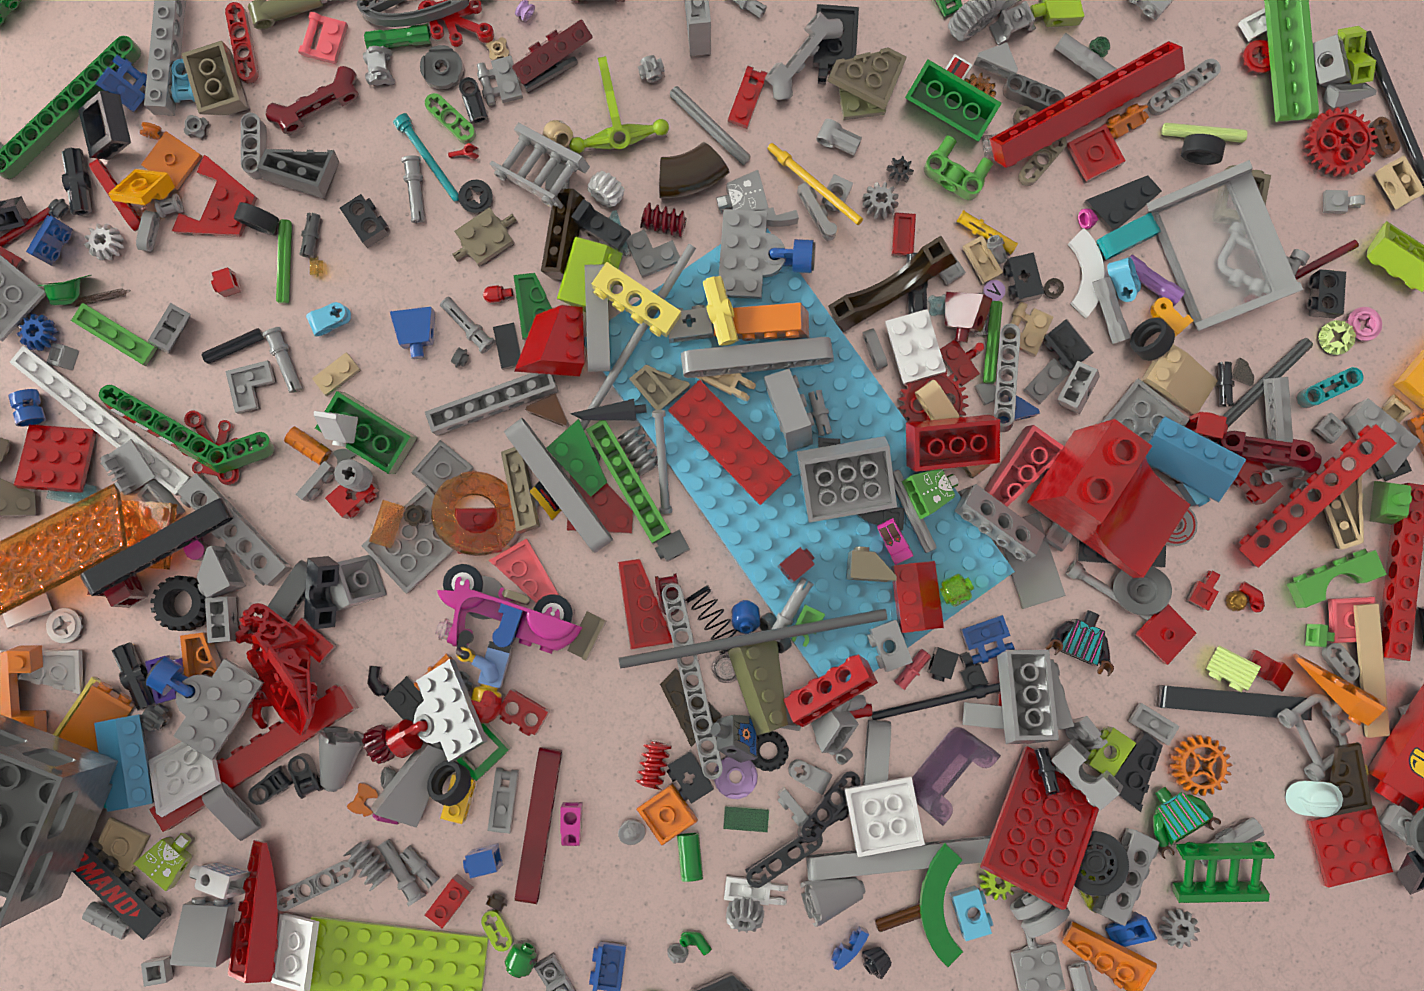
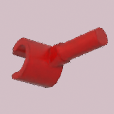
(467, 150)

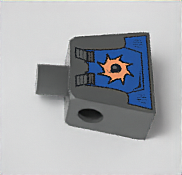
(736, 737)

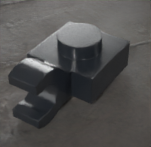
(972, 674)

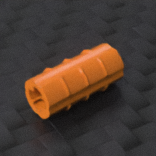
(307, 445)

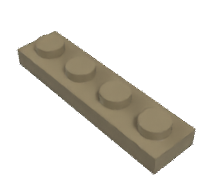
(519, 491)

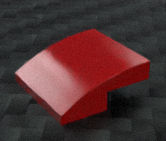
(476, 519)

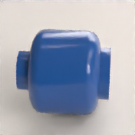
(745, 617)

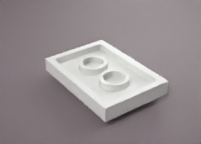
(915, 346)
(295, 952)

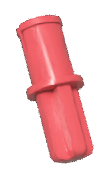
(913, 669)

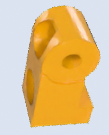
(1164, 309)

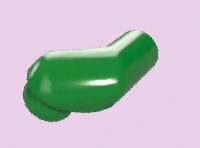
(692, 938)

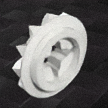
(55, 622)

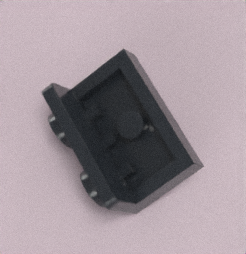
(1067, 344)

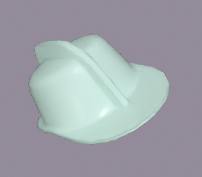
(1314, 798)

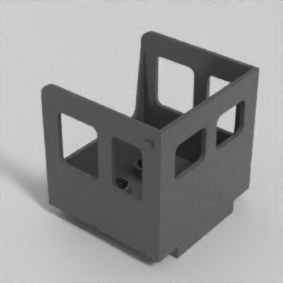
(47, 813)

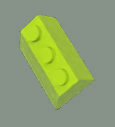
(584, 253)
(1399, 255)

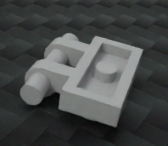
(506, 79)

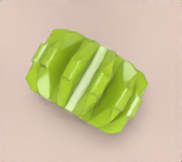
(994, 888)

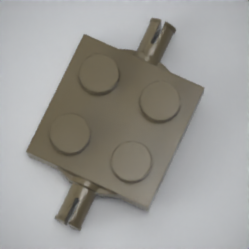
(484, 237)

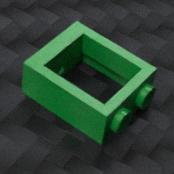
(502, 749)

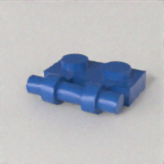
(116, 84)
(984, 633)

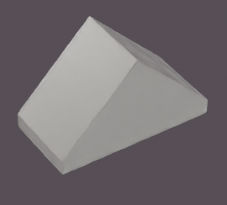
(997, 60)

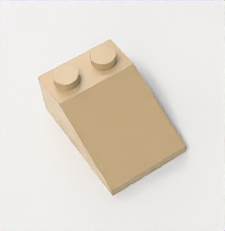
(1180, 380)

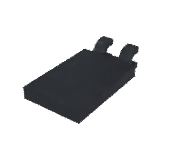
(838, 48)

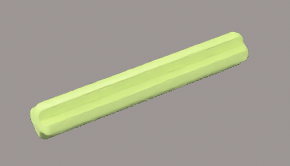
(1184, 130)

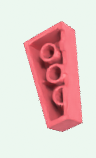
(1024, 463)

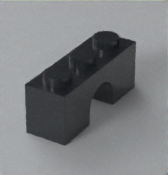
(318, 606)

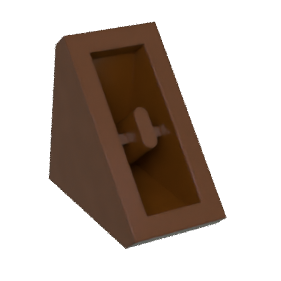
(550, 410)

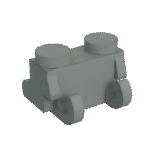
(376, 60)

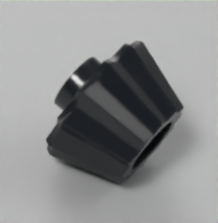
(876, 962)

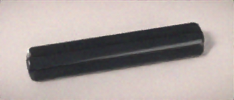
(232, 346)

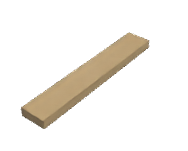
(1371, 663)

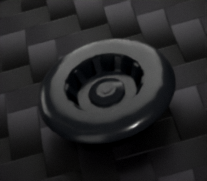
(1097, 864)

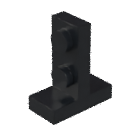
(600, 226)

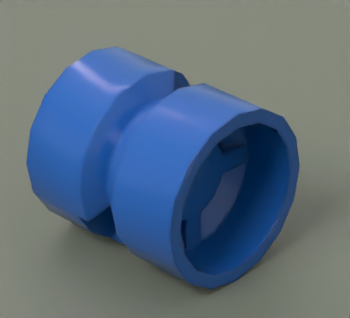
(27, 407)

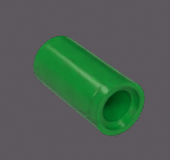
(690, 857)

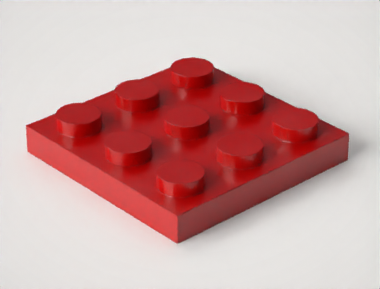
(55, 458)
(1350, 847)

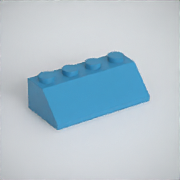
(1193, 459)
(126, 742)

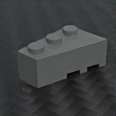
(302, 171)

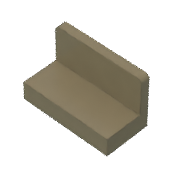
(588, 636)

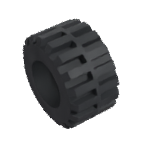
(165, 600)

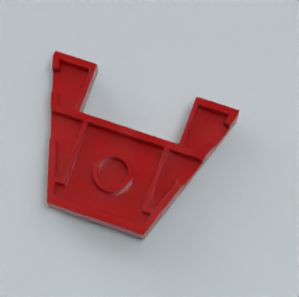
(221, 206)

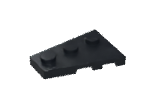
(1123, 202)
(1137, 770)

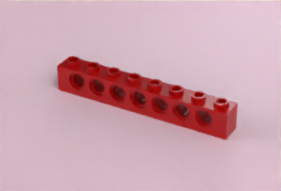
(1380, 444)
(1403, 580)

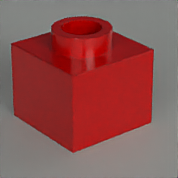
(225, 282)

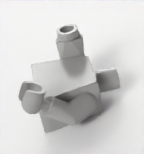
(836, 728)

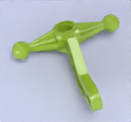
(604, 138)

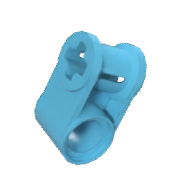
(180, 86)
(1124, 275)
(325, 319)

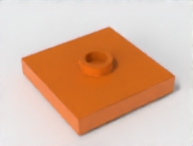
(172, 157)
(667, 814)

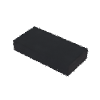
(507, 345)

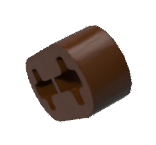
(1385, 137)

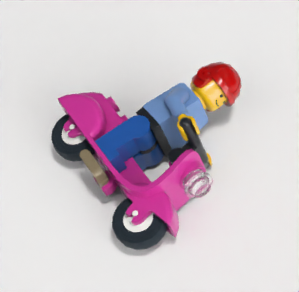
(545, 626)

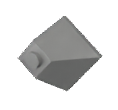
(218, 573)
(357, 583)

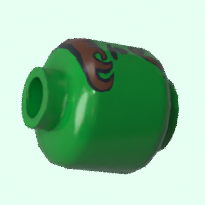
(521, 960)

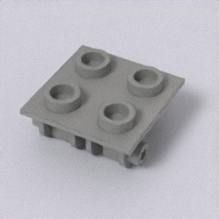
(128, 467)

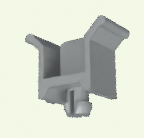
(1012, 21)

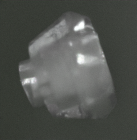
(719, 669)

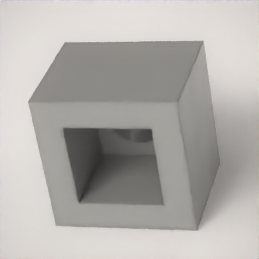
(150, 971)

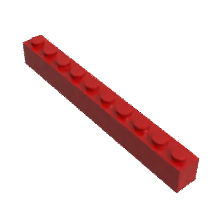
(1087, 104)
(266, 750)

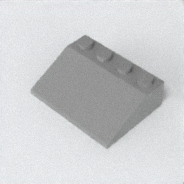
(847, 479)

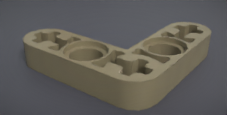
(1049, 151)

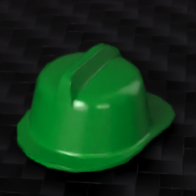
(63, 292)

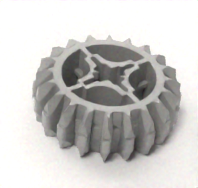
(973, 17)

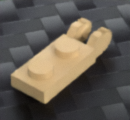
(728, 383)

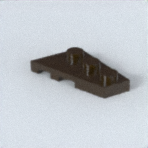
(674, 692)
(1351, 778)

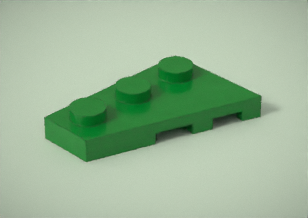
(530, 300)
(578, 458)

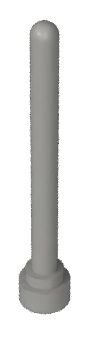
(1077, 571)

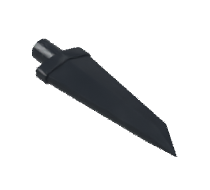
(617, 411)

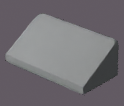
(156, 492)

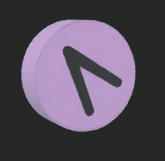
(994, 290)

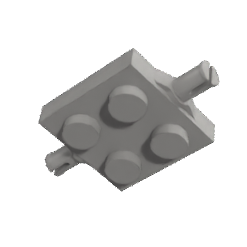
(1038, 967)

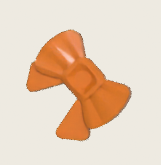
(357, 806)

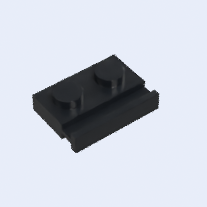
(405, 699)

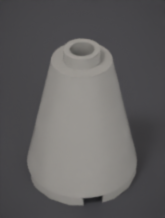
(337, 755)
(830, 897)

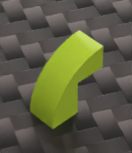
(1360, 64)

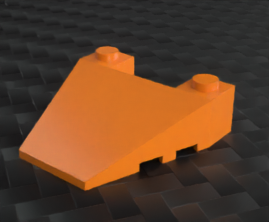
(13, 661)

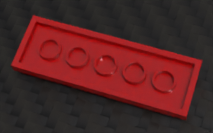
(729, 442)

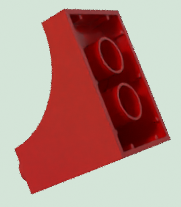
(1110, 496)

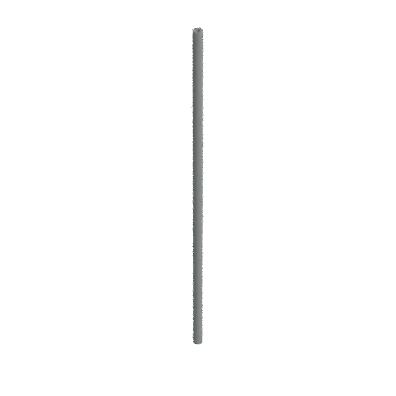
(630, 347)

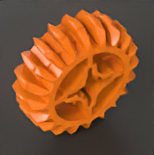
(1215, 755)

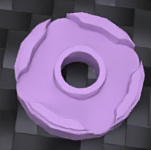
(743, 787)

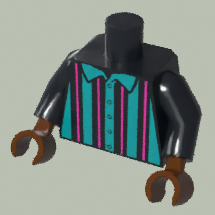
(1083, 642)

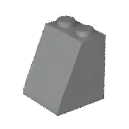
(204, 933)

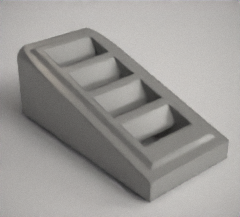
(1343, 94)

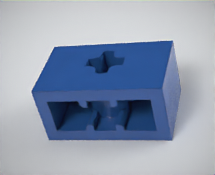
(483, 861)

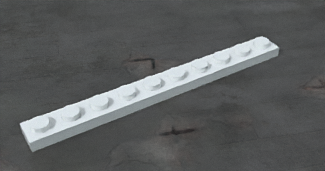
(96, 416)

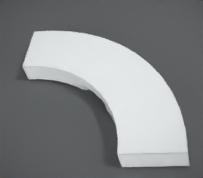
(1092, 270)

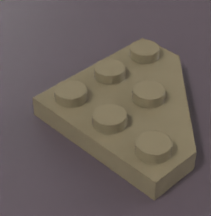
(869, 75)

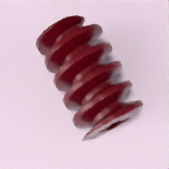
(664, 220)

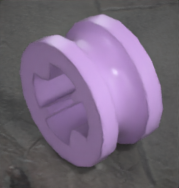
(525, 10)

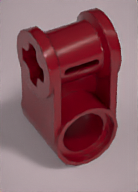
(671, 592)

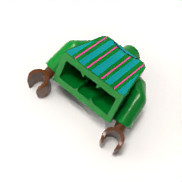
(1179, 818)

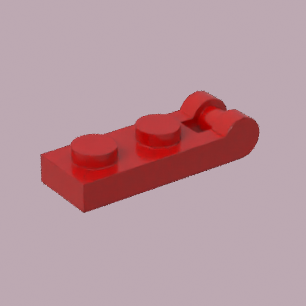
(747, 98)

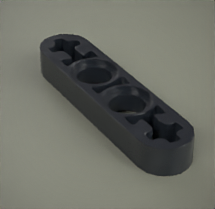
(826, 804)
(787, 862)

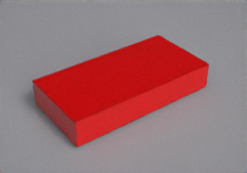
(903, 234)

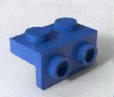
(609, 966)

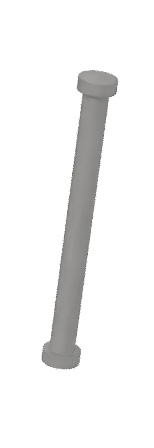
(662, 462)

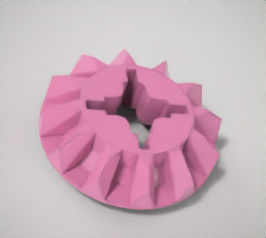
(1373, 323)

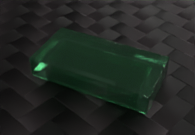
(746, 819)

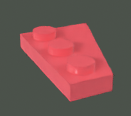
(525, 570)

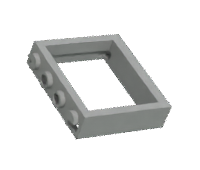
(698, 26)

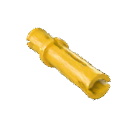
(965, 219)

